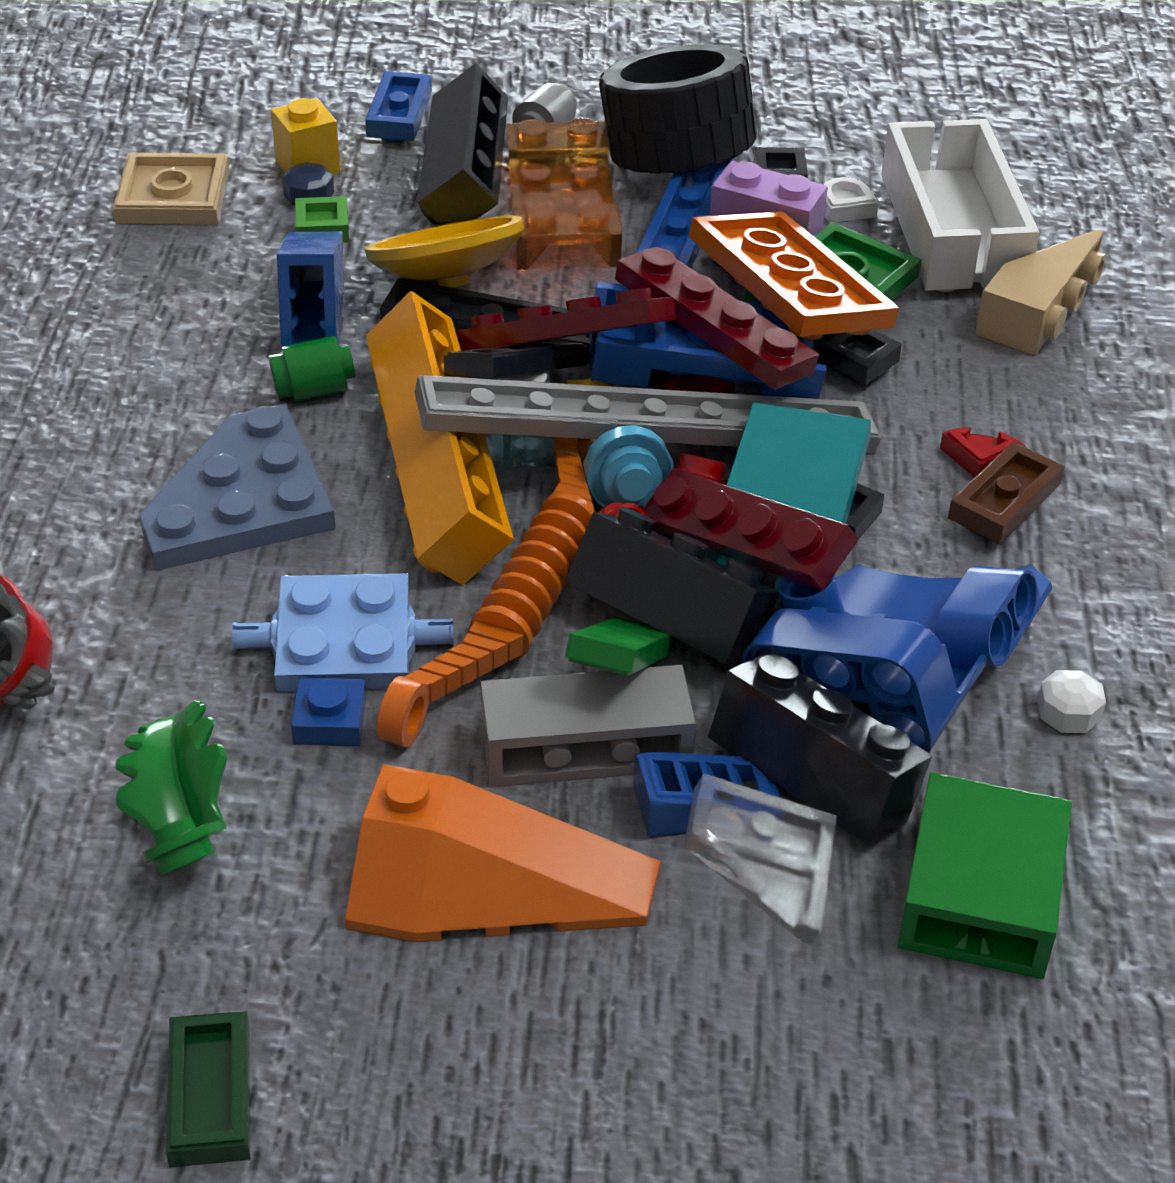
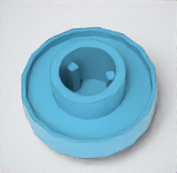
(626, 465)

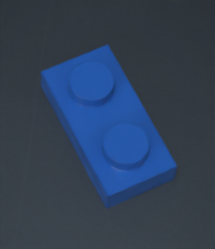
(398, 106)

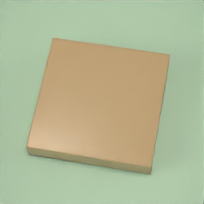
(171, 189)

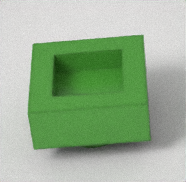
(322, 215)

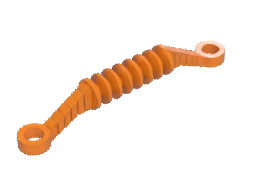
(513, 608)

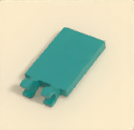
(800, 461)

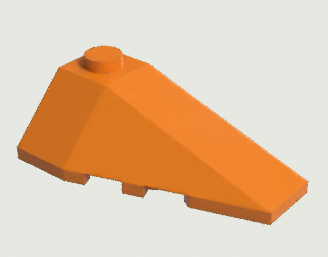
(464, 859)

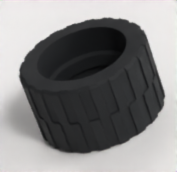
(678, 108)

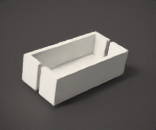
(965, 212)

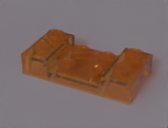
(562, 188)

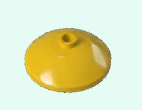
(446, 250)

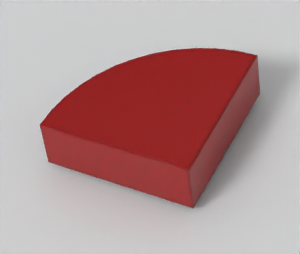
(974, 451)

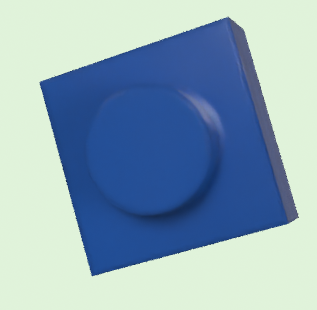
(329, 711)

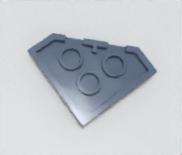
(238, 493)

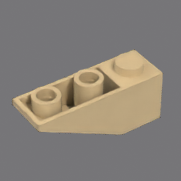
(1034, 293)

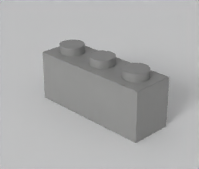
(582, 723)

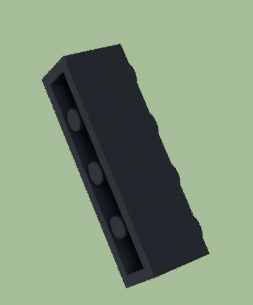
(463, 149)

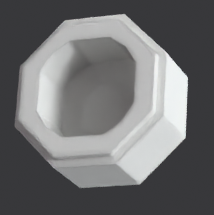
(1071, 701)

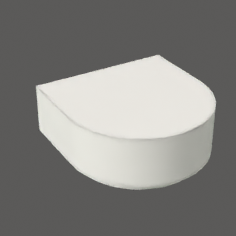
(849, 200)

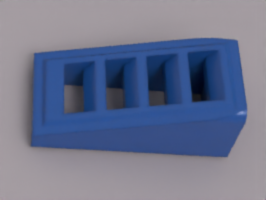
(667, 782)

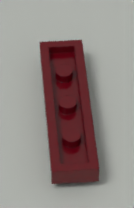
(582, 317)
(720, 318)
(751, 528)

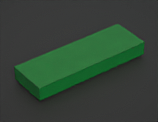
(619, 646)

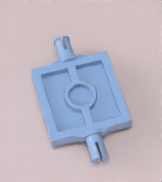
(343, 629)

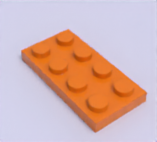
(793, 274)

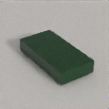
(208, 1089)

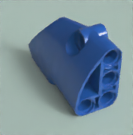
(903, 642)

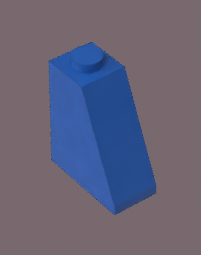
(310, 286)

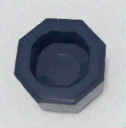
(307, 181)

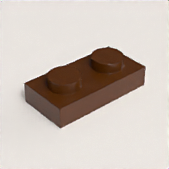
(1006, 492)

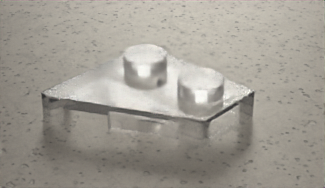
(765, 850)

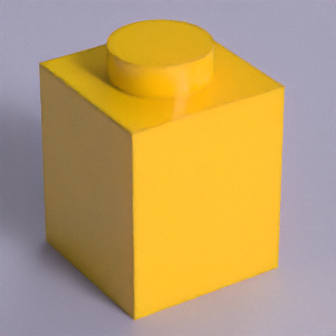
(304, 134)

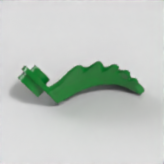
(174, 786)

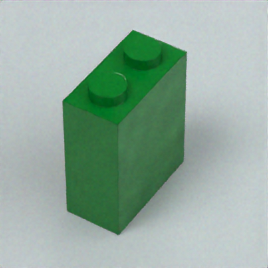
(986, 875)

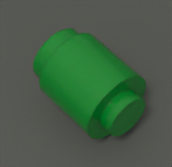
(311, 369)

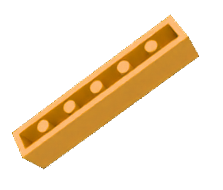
(443, 475)

